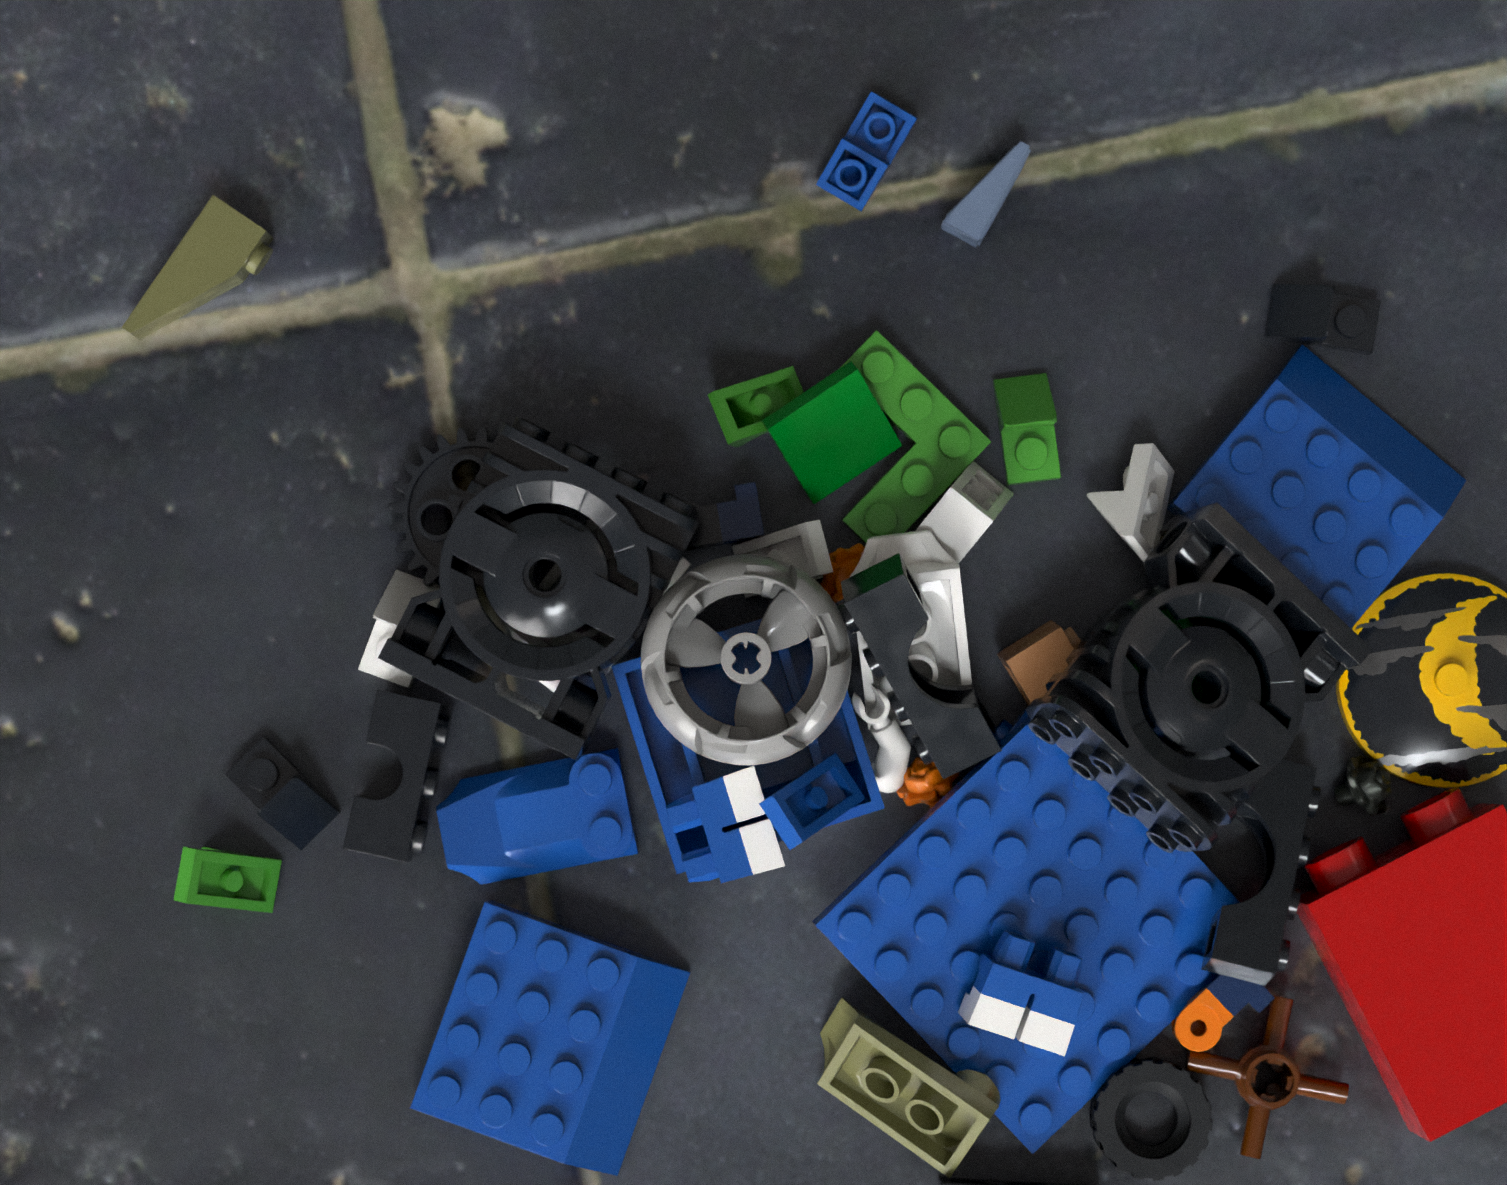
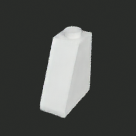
(966, 511)

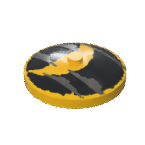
(1434, 683)

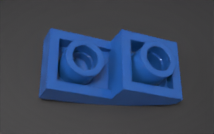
(866, 151)

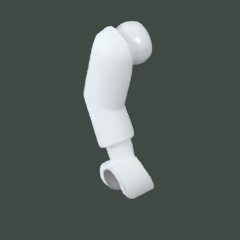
(893, 744)

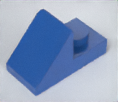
(812, 801)

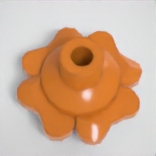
(843, 564)
(924, 784)

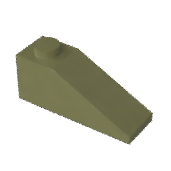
(208, 261)

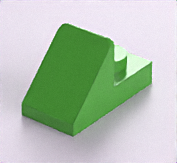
(746, 404)
(1027, 429)
(227, 879)

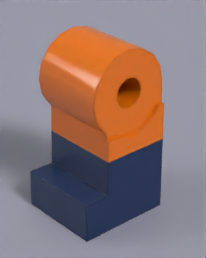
(1212, 1007)

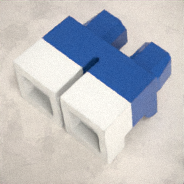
(733, 852)
(1024, 1001)

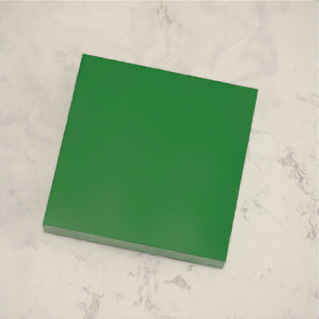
(832, 432)

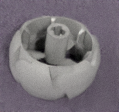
(679, 640)

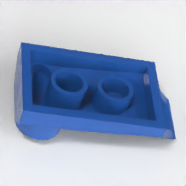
(538, 818)

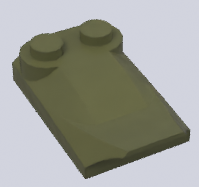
(905, 1090)

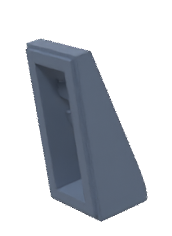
(979, 207)

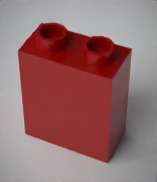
(1423, 956)

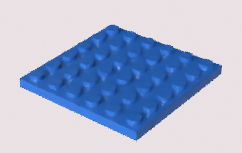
(1050, 859)

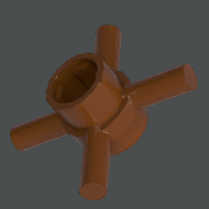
(1276, 1095)

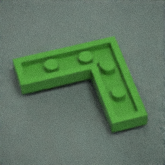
(941, 438)

